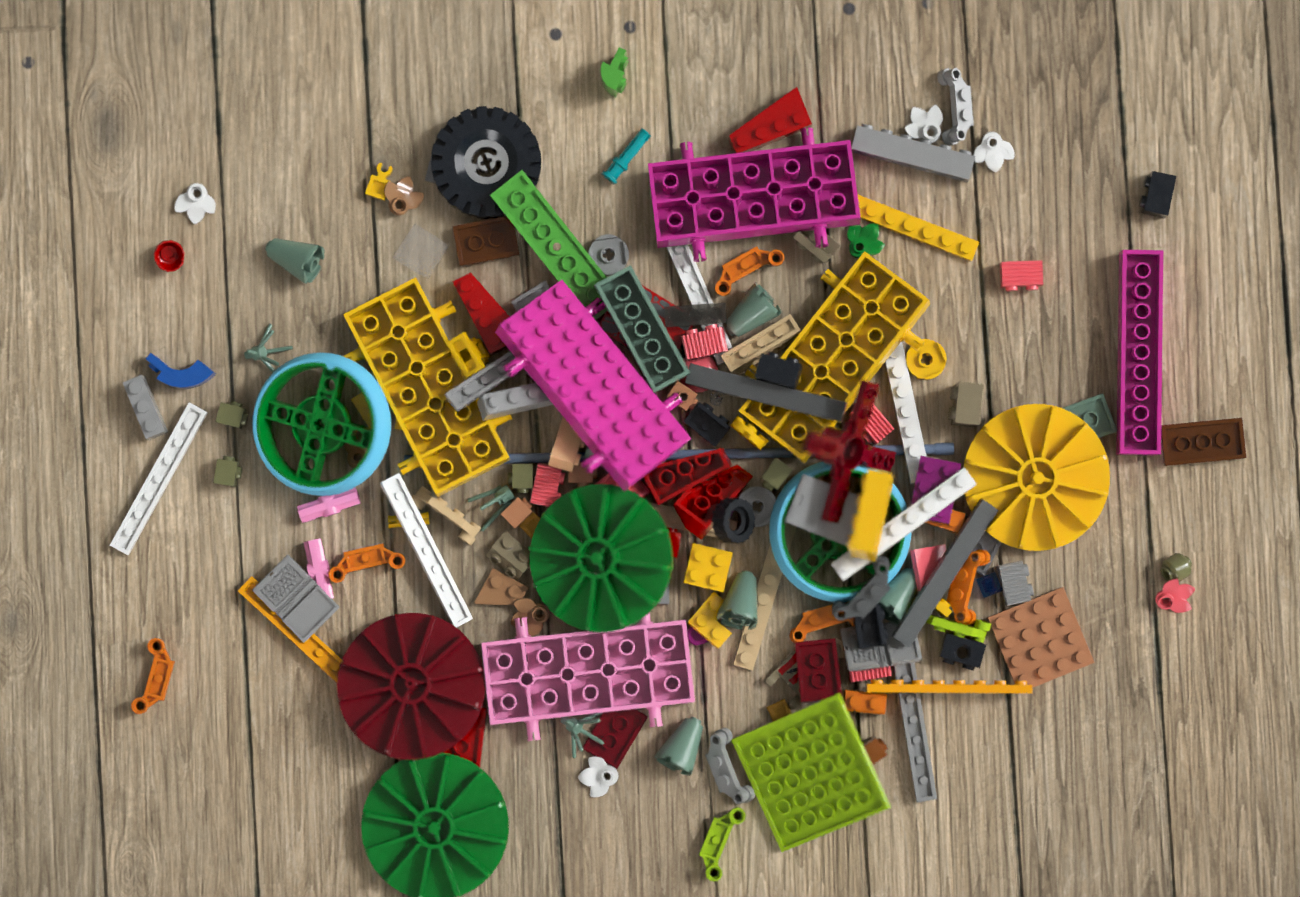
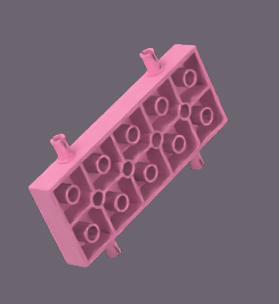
(587, 673)

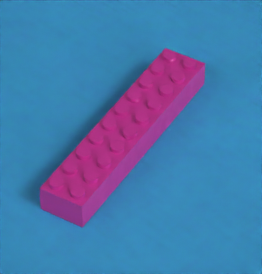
(1139, 352)

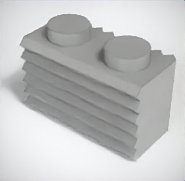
(1015, 583)

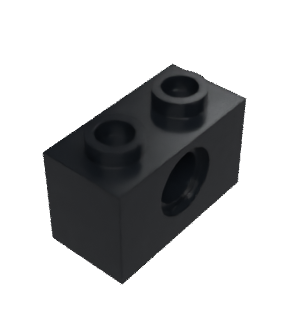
(974, 651)

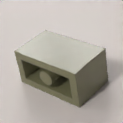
(775, 475)

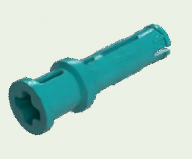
(621, 162)

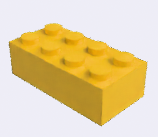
(871, 515)

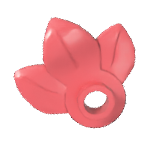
(1176, 596)

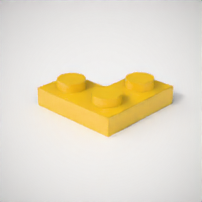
(706, 622)

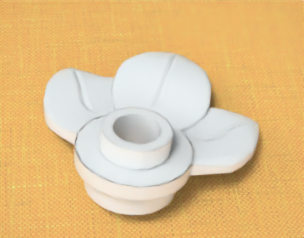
(924, 121)
(995, 154)
(193, 205)
(595, 776)

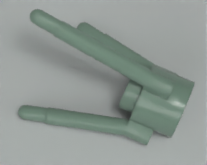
(502, 496)

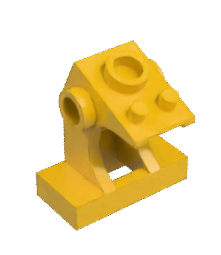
(469, 354)

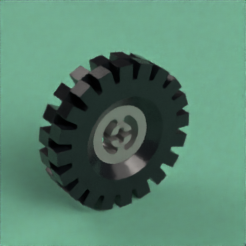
(463, 138)

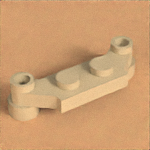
(468, 531)

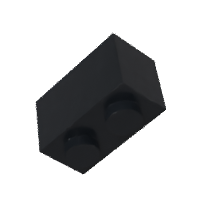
(1158, 194)
(778, 370)

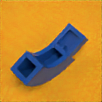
(188, 378)

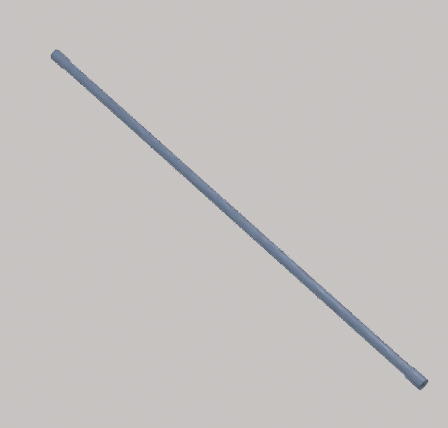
(741, 453)

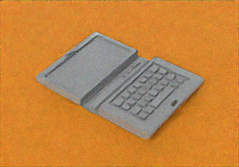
(808, 508)
(296, 598)
(878, 656)

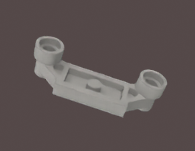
(960, 105)
(723, 770)

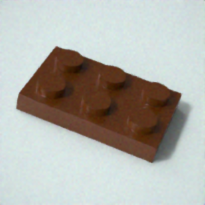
(485, 241)

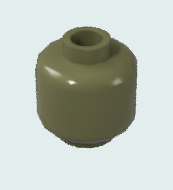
(1176, 567)

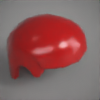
(169, 255)

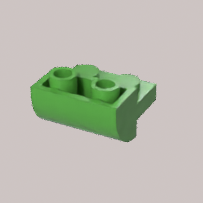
(613, 75)

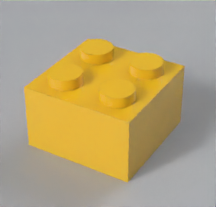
(708, 567)

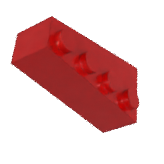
(773, 124)
(483, 310)
(685, 473)

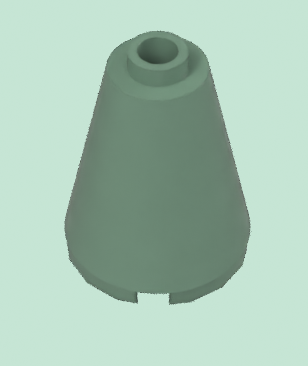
(296, 257)
(752, 311)
(900, 596)
(740, 603)
(682, 747)

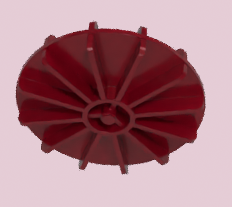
(411, 686)

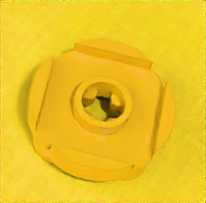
(936, 365)
(749, 433)

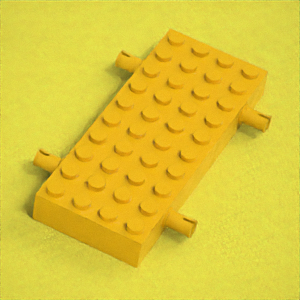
(842, 345)
(416, 369)

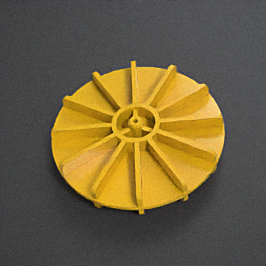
(1040, 474)

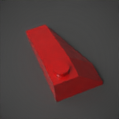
(697, 504)

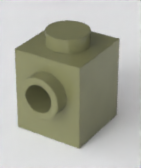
(232, 415)
(227, 471)
(521, 477)

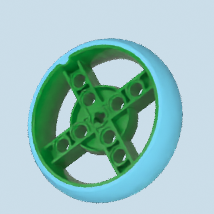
(269, 409)
(800, 571)

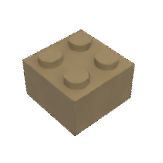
(966, 404)

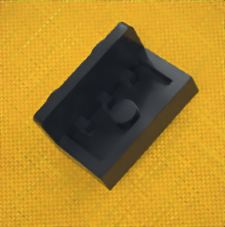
(707, 423)
(870, 629)

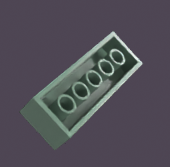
(642, 329)

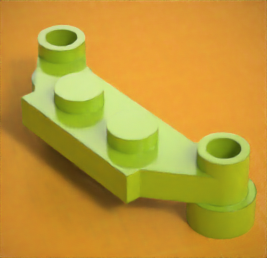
(978, 631)
(716, 840)

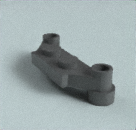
(868, 595)

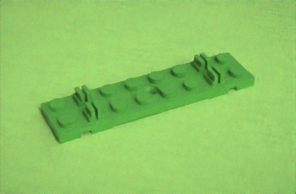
(541, 230)

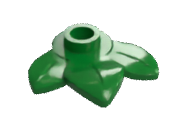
(865, 237)

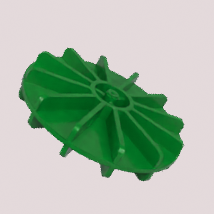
(601, 558)
(435, 826)

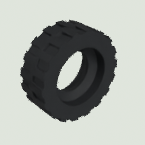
(745, 520)

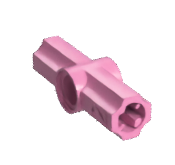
(328, 505)
(317, 565)

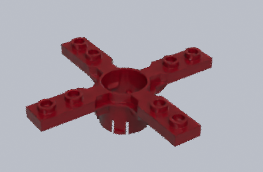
(847, 449)

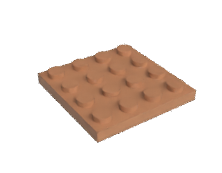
(1041, 639)

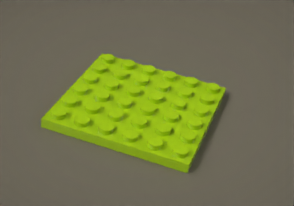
(811, 773)

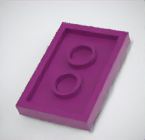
(930, 475)

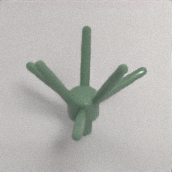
(259, 352)
(576, 726)

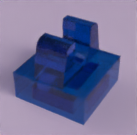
(989, 585)

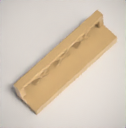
(771, 339)

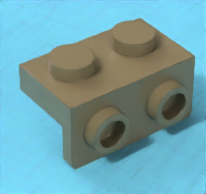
(807, 240)
(510, 556)

